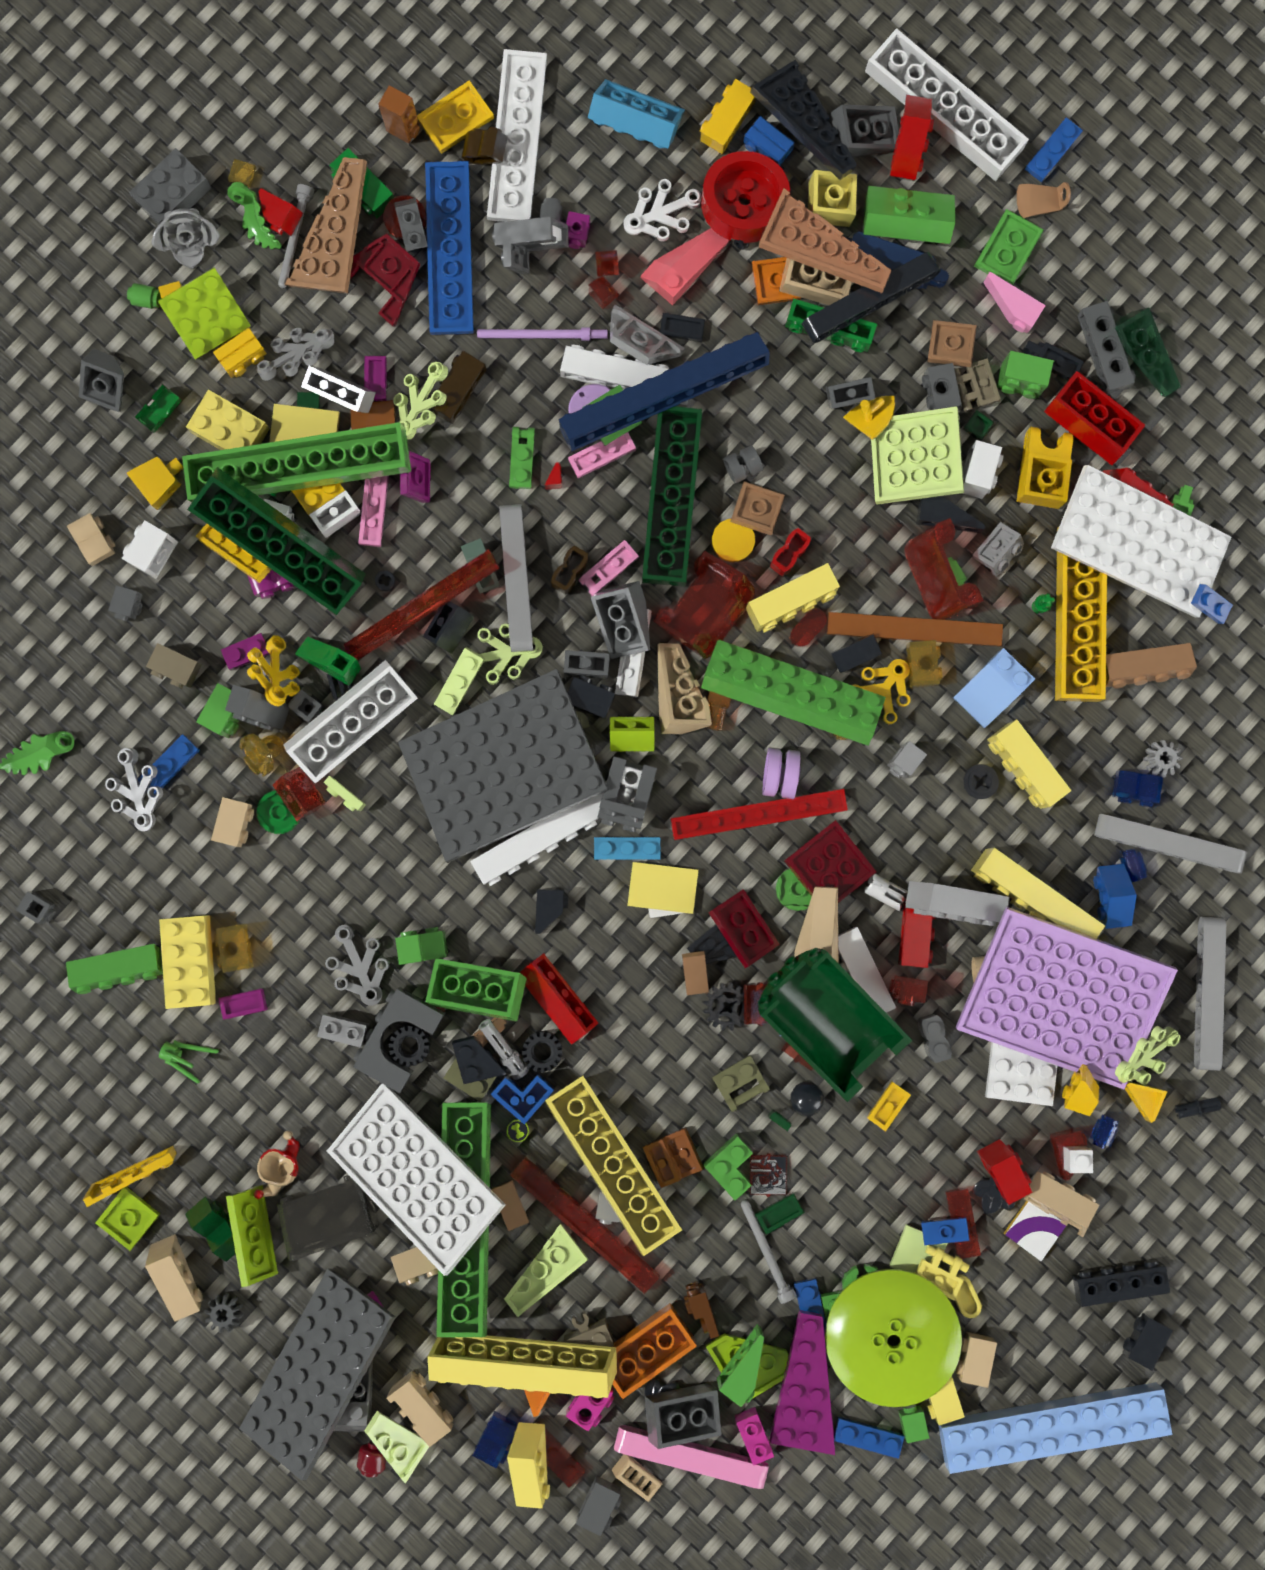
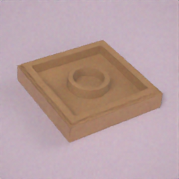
(952, 343)
(757, 508)

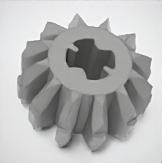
(1164, 750)

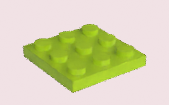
(204, 313)

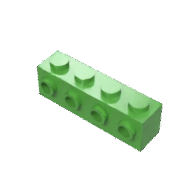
(114, 968)

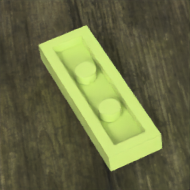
(459, 681)

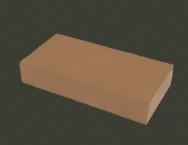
(695, 973)
(513, 1212)

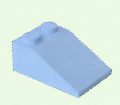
(994, 688)

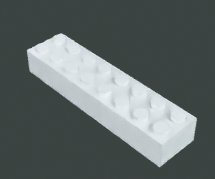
(956, 110)

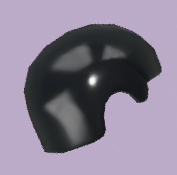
(807, 1098)

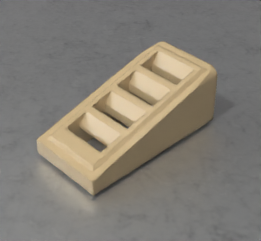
(624, 1469)

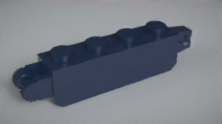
(894, 255)

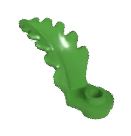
(252, 220)
(37, 753)

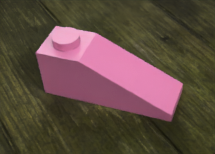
(1016, 305)

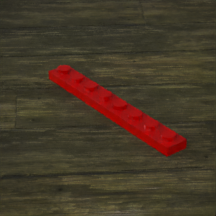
(758, 814)

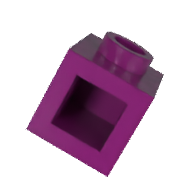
(578, 229)

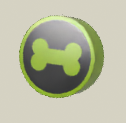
(517, 1131)

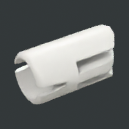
(886, 891)

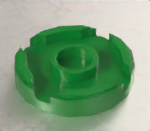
(275, 815)

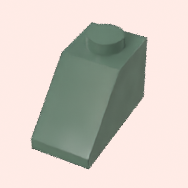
(472, 551)

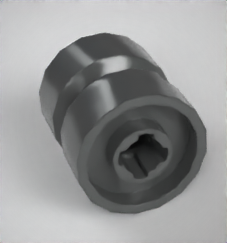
(750, 461)

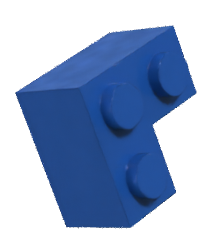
(1115, 895)
(523, 1102)

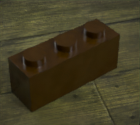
(459, 385)

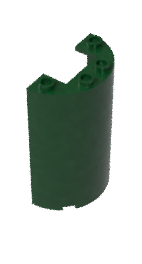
(829, 1019)

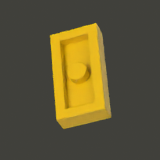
(888, 1106)

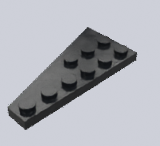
(801, 112)

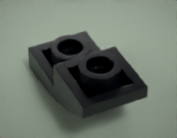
(856, 653)

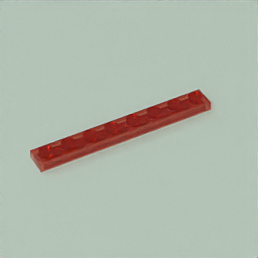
(422, 605)
(585, 1225)

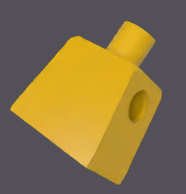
(156, 480)

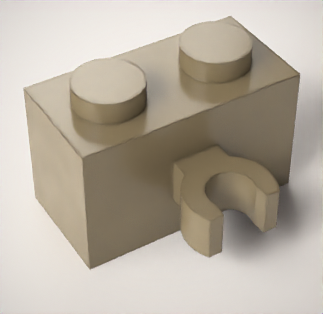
(593, 1334)

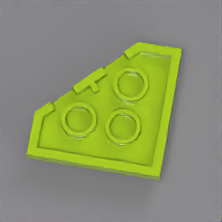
(771, 1366)

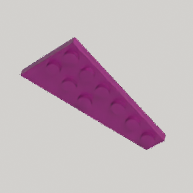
(804, 1402)

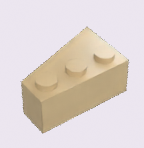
(1062, 1202)
(421, 1408)

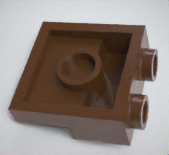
(698, 1304)

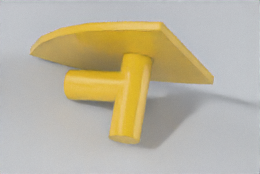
(872, 416)

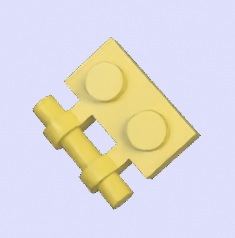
(945, 1280)

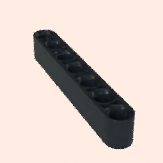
(865, 300)

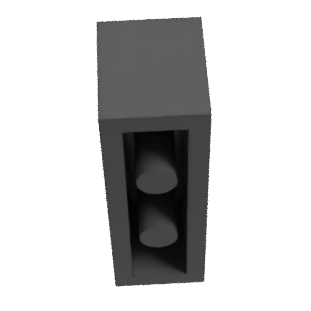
(256, 709)

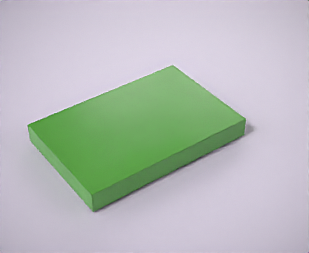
(1009, 247)

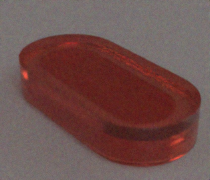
(808, 627)

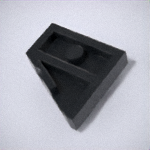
(713, 944)
(475, 1061)

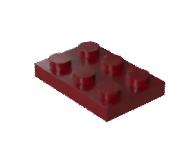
(744, 928)

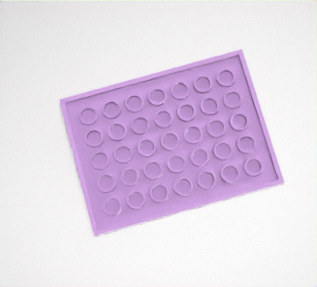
(1064, 996)

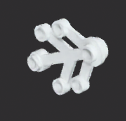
(660, 213)

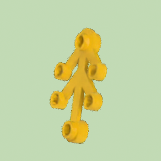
(884, 688)
(273, 691)

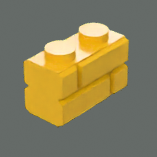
(240, 353)

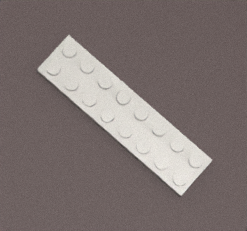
(519, 120)

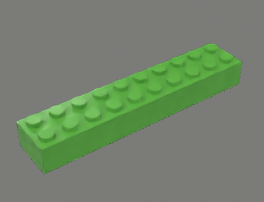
(305, 460)
(465, 1289)

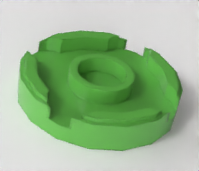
(792, 892)

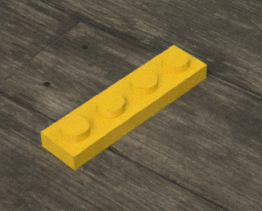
(233, 553)

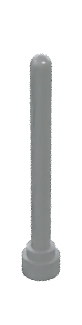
(304, 195)
(785, 1292)

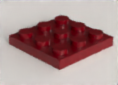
(830, 861)

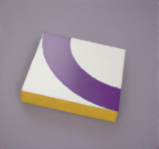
(1034, 1230)

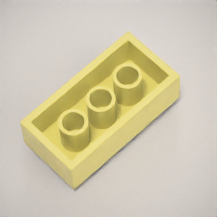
(792, 597)
(1028, 765)
(187, 962)

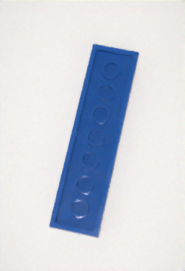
(449, 248)

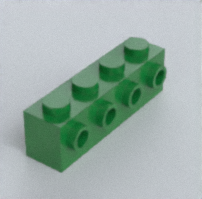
(857, 335)

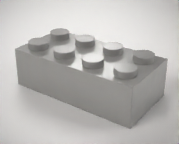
(956, 903)

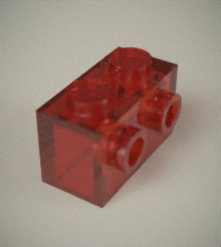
(299, 793)
(908, 989)

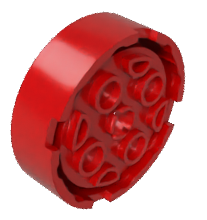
(736, 177)

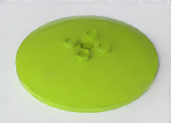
(888, 1305)

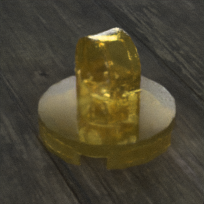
(258, 755)

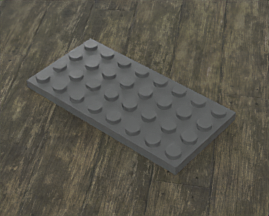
(317, 1373)

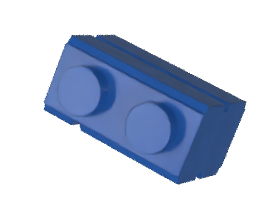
(768, 140)

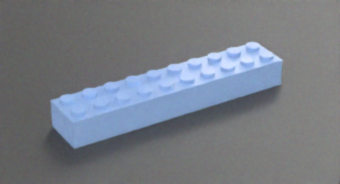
(1055, 1427)

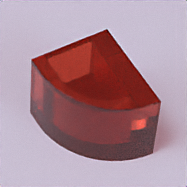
(606, 263)
(602, 291)

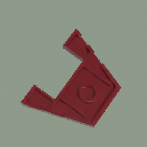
(392, 269)

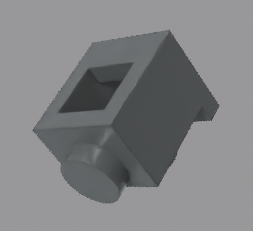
(300, 703)
(29, 906)

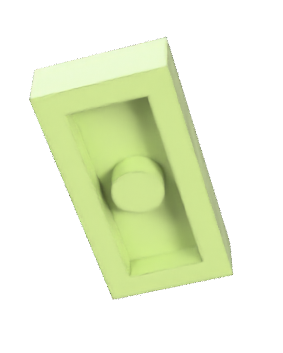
(336, 788)

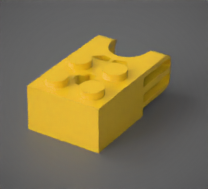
(1045, 471)

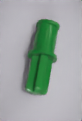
(1042, 603)

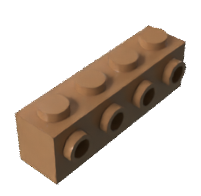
(1149, 665)

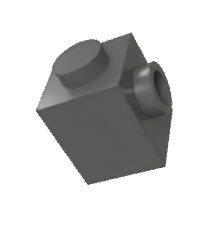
(125, 603)

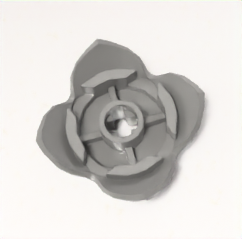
(189, 246)

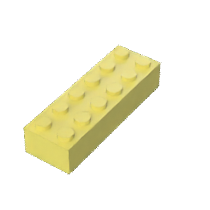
(1032, 893)

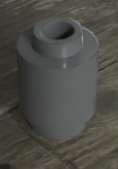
(551, 208)

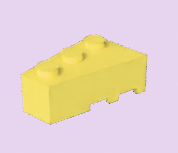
(529, 1465)

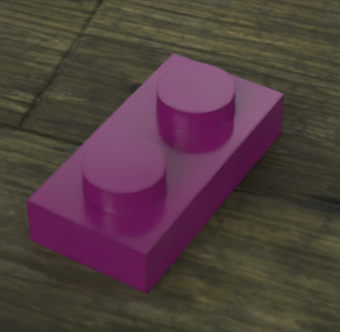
(236, 654)

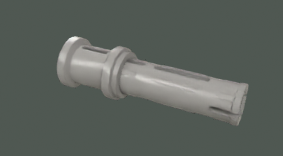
(508, 1055)

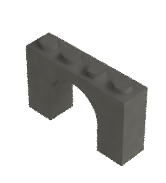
(373, 1058)

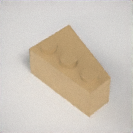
(173, 1278)

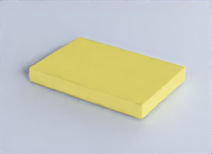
(300, 422)
(662, 887)

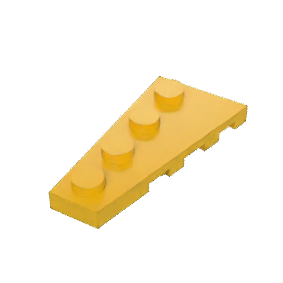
(125, 1177)

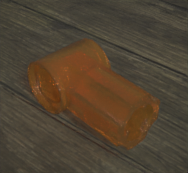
(718, 705)

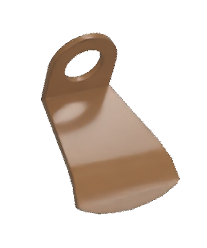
(1041, 199)

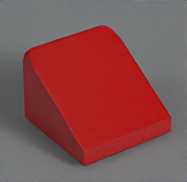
(555, 478)

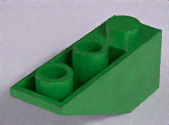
(330, 660)

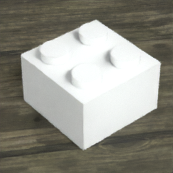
(980, 469)
(149, 549)

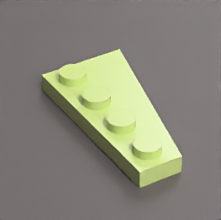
(550, 1267)

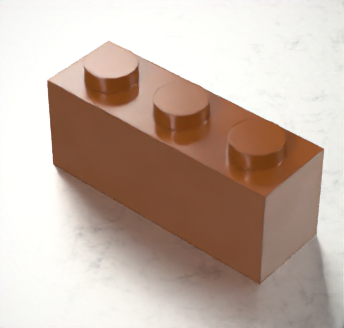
(399, 114)

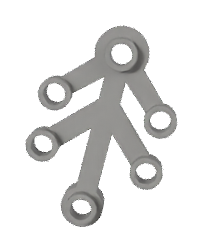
(317, 341)
(136, 792)
(359, 968)

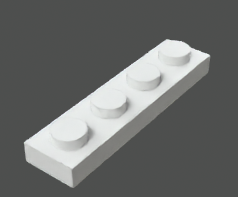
(631, 671)

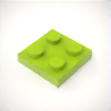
(127, 1218)

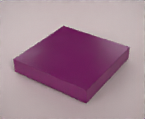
(417, 482)

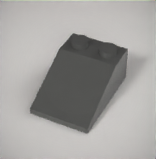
(866, 128)
(623, 619)

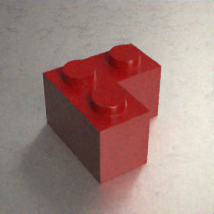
(1006, 1171)

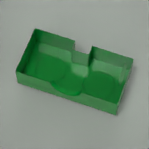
(164, 404)

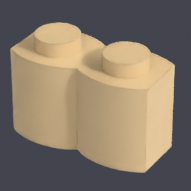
(91, 539)

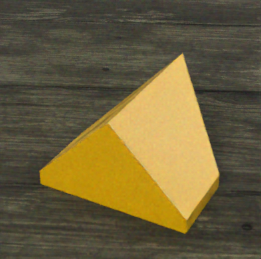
(1146, 1099)

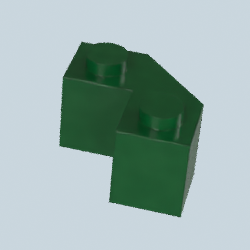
(214, 1224)

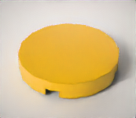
(732, 541)

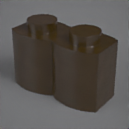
(484, 146)
(573, 565)

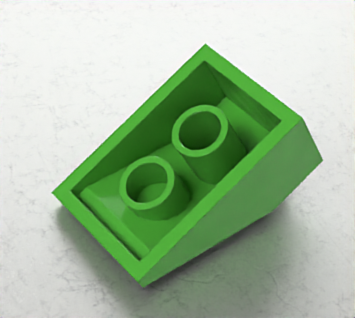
(741, 1372)

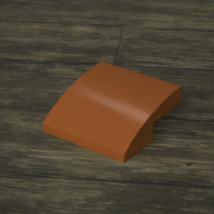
(380, 414)
(673, 1157)

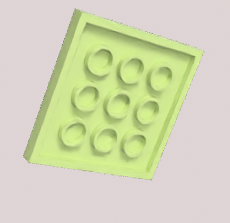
(918, 457)

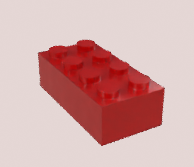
(1094, 418)

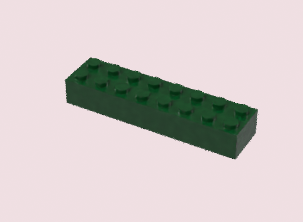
(672, 496)
(276, 541)

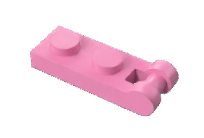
(609, 567)

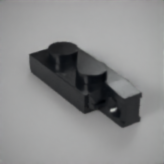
(1064, 363)

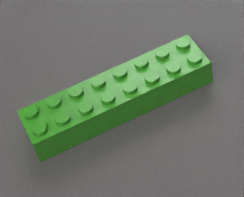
(793, 692)

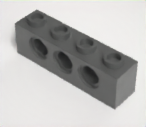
(1109, 380)

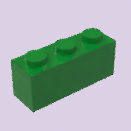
(375, 193)

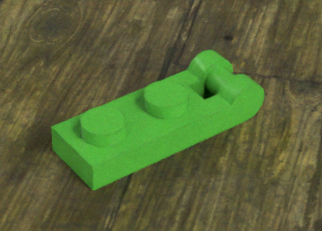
(522, 458)

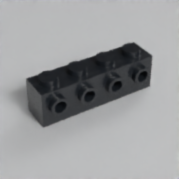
(1121, 1284)

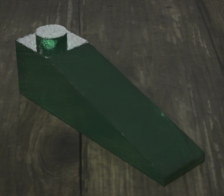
(1145, 346)

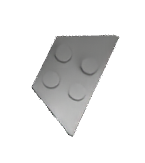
(640, 339)

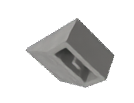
(358, 1411)

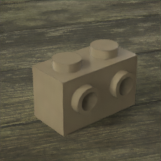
(174, 666)

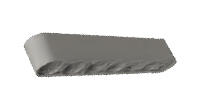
(516, 578)
(1170, 843)
(1210, 993)

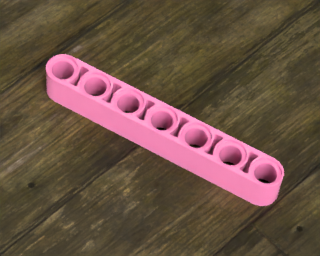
(693, 1458)

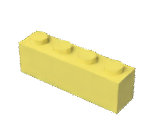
(945, 1404)

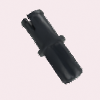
(1198, 1108)

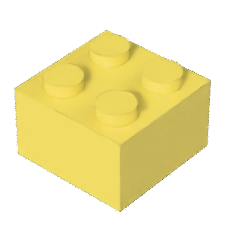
(833, 197)

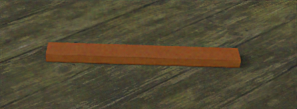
(915, 629)

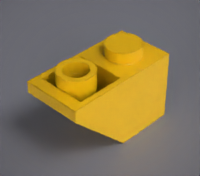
(1082, 1092)

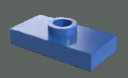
(945, 1231)

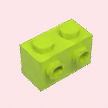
(631, 734)

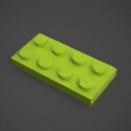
(251, 1236)

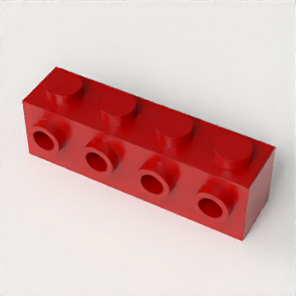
(558, 999)

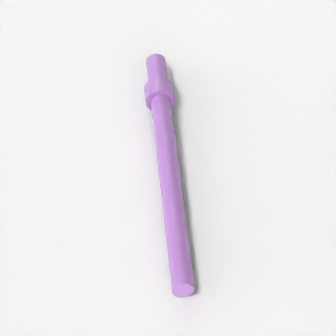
(584, 334)

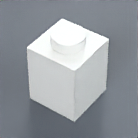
(1078, 1159)

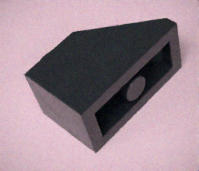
(549, 907)

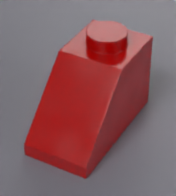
(279, 213)

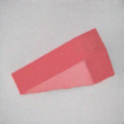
(682, 266)

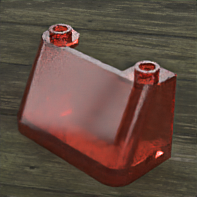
(935, 576)
(708, 606)

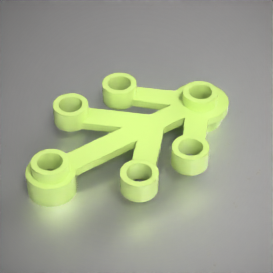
(419, 404)
(505, 655)
(1127, 1070)

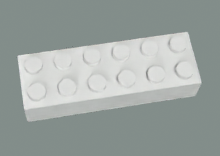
(350, 721)

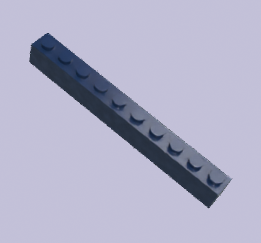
(664, 391)

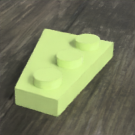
(397, 1444)

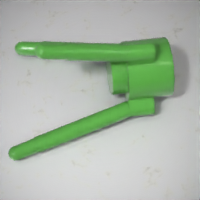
(172, 1054)

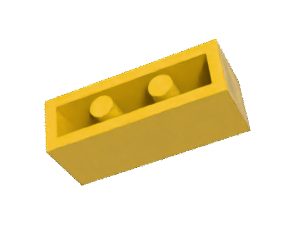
(727, 116)

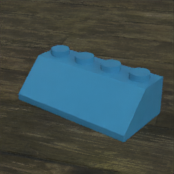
(635, 114)

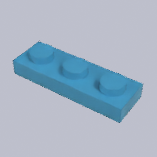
(626, 848)

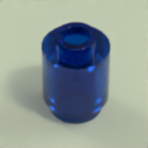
(1134, 864)
(1104, 1132)

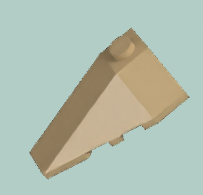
(680, 700)
(821, 923)

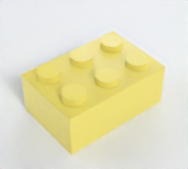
(226, 424)

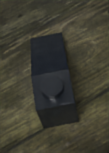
(937, 509)

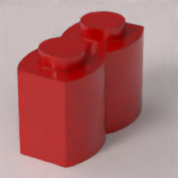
(787, 555)

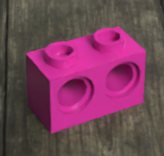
(594, 1404)
(754, 1436)

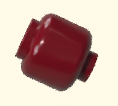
(370, 1460)

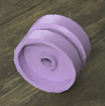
(781, 773)

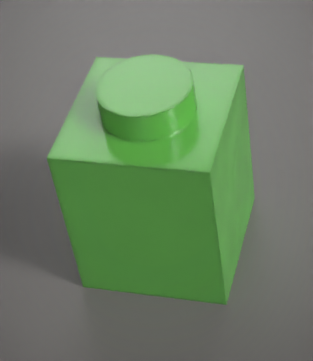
(913, 1423)

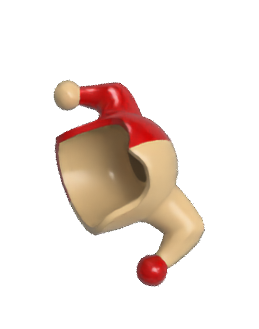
(278, 1167)

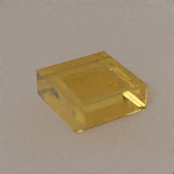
(242, 172)

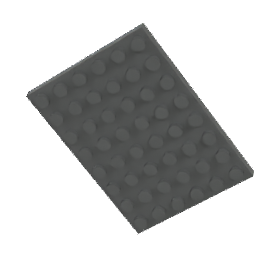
(502, 766)

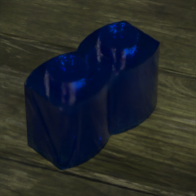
(1137, 787)
(495, 1440)

